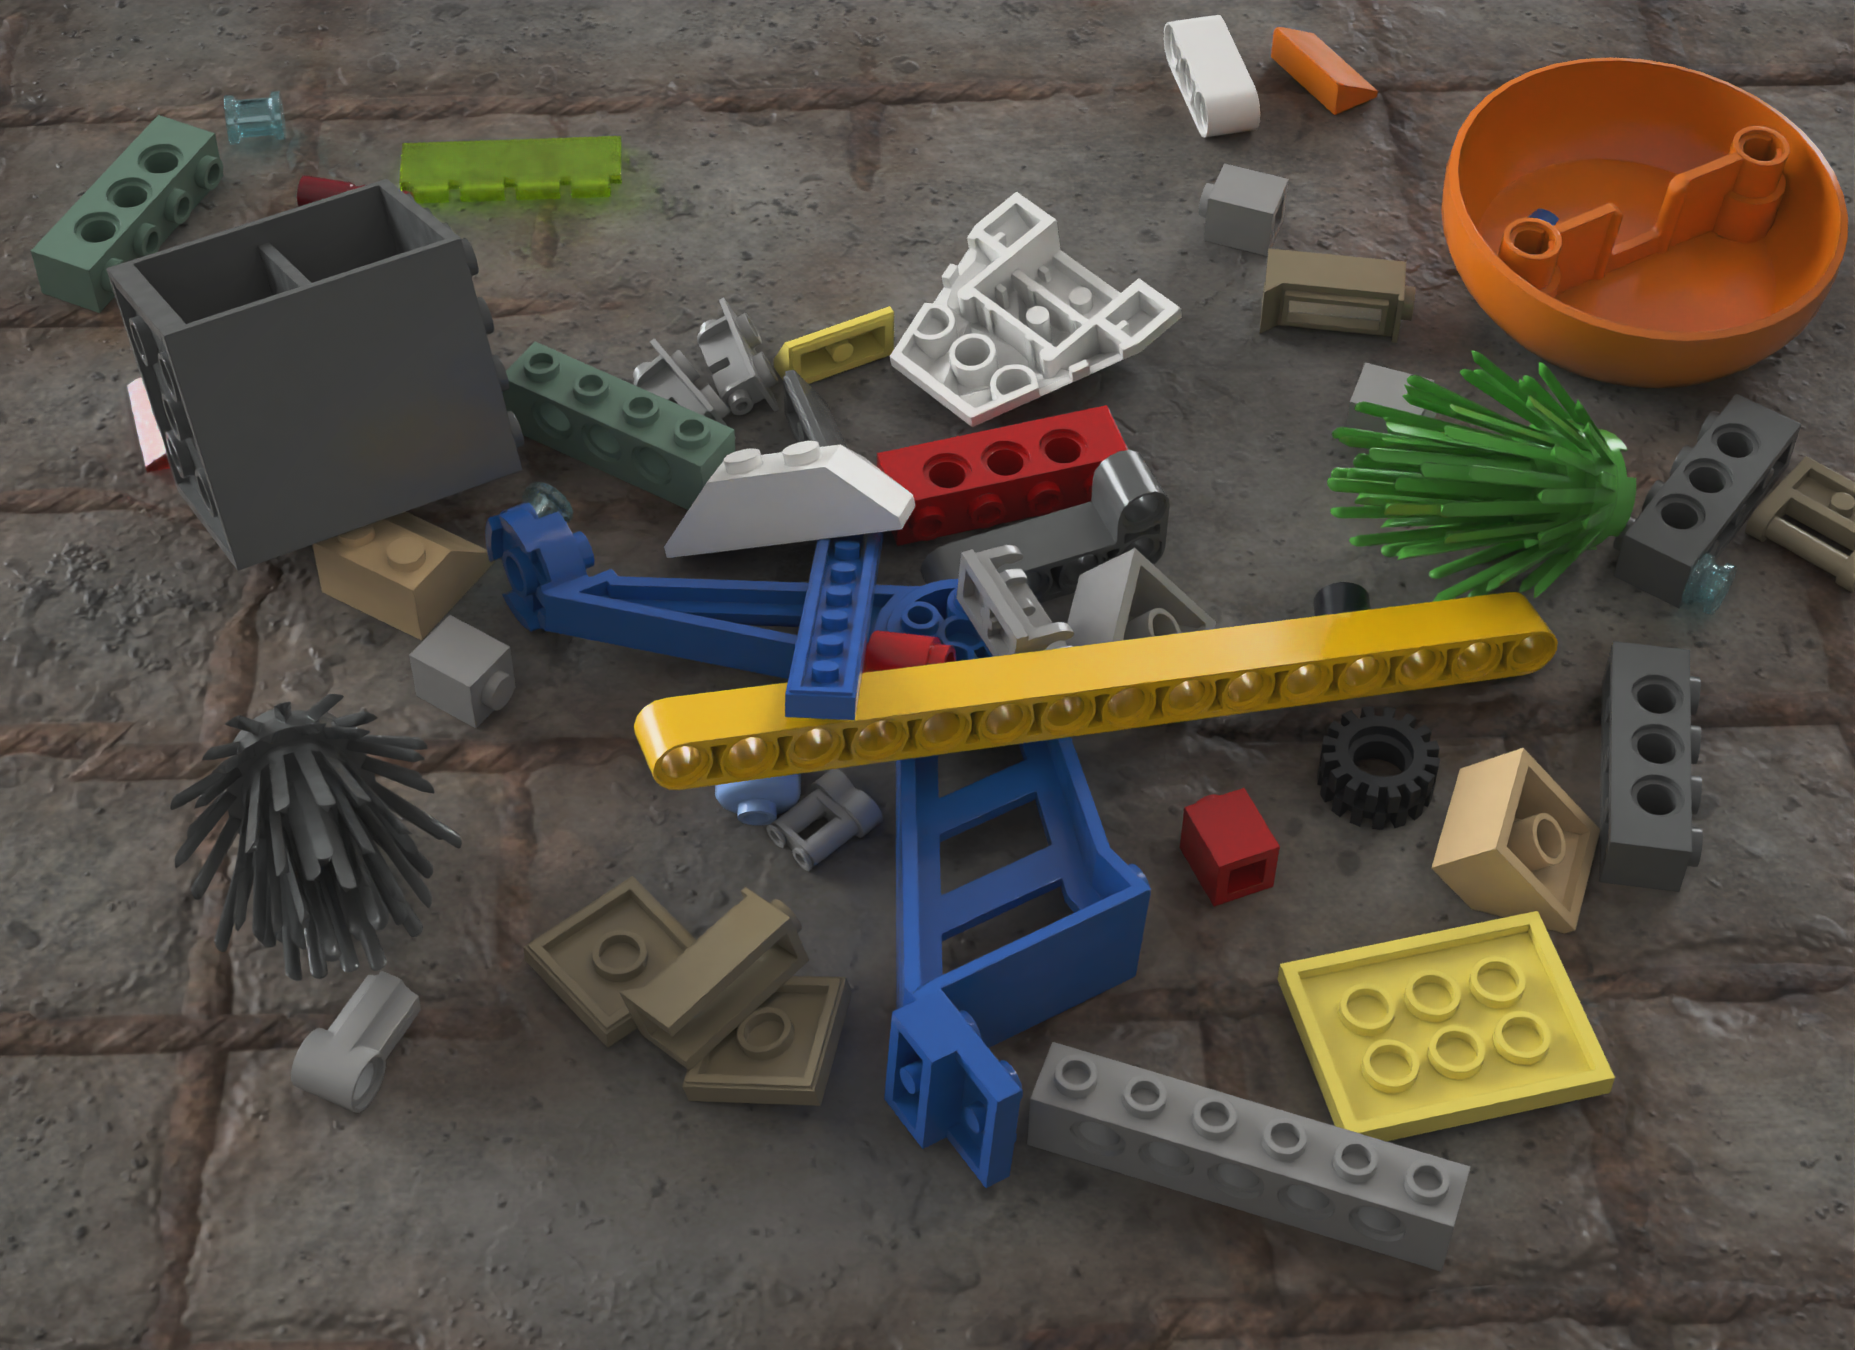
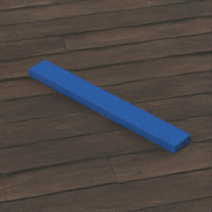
(834, 628)

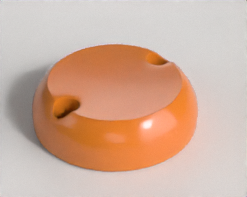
(1684, 229)

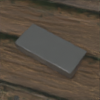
(809, 413)

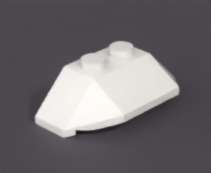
(790, 499)

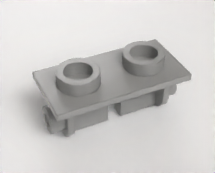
(743, 374)
(673, 379)

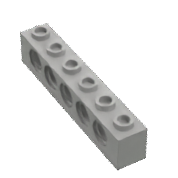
(1247, 1155)

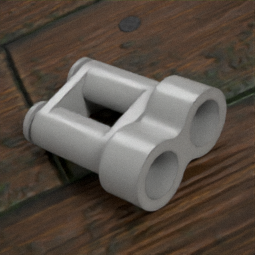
(836, 799)

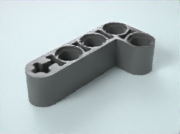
(1123, 514)

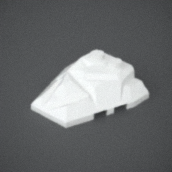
(1022, 319)

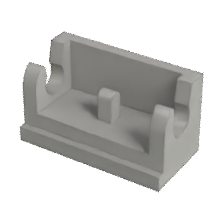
(1004, 605)

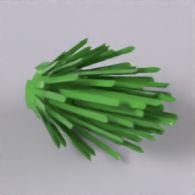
(1535, 488)

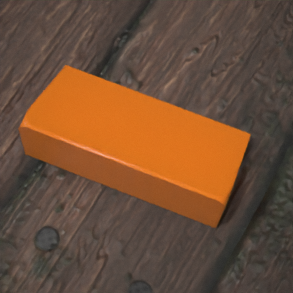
(1320, 70)

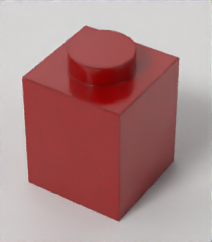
(1229, 846)

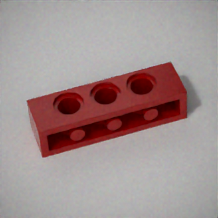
(1001, 473)

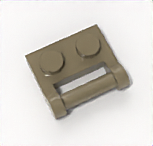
(1820, 501)

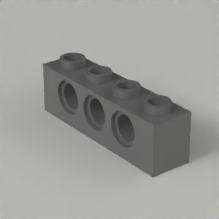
(1705, 498)
(1647, 767)

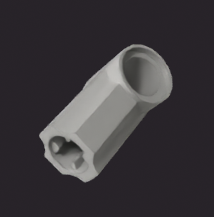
(351, 1056)

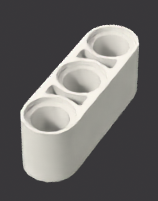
(1211, 76)

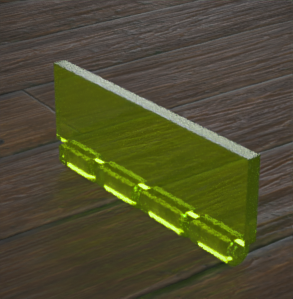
(530, 165)

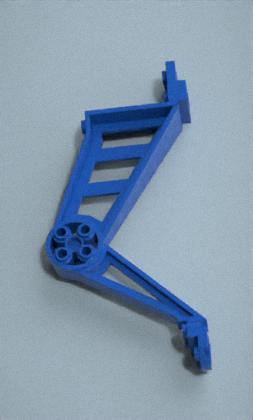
(939, 1055)

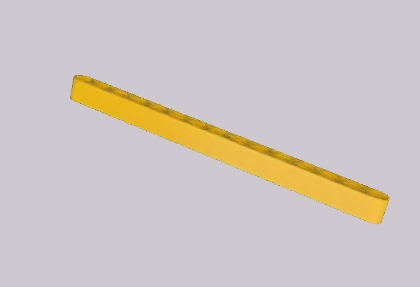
(1096, 689)

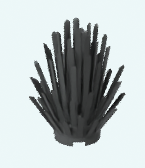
(307, 834)

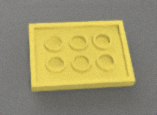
(1444, 1028)

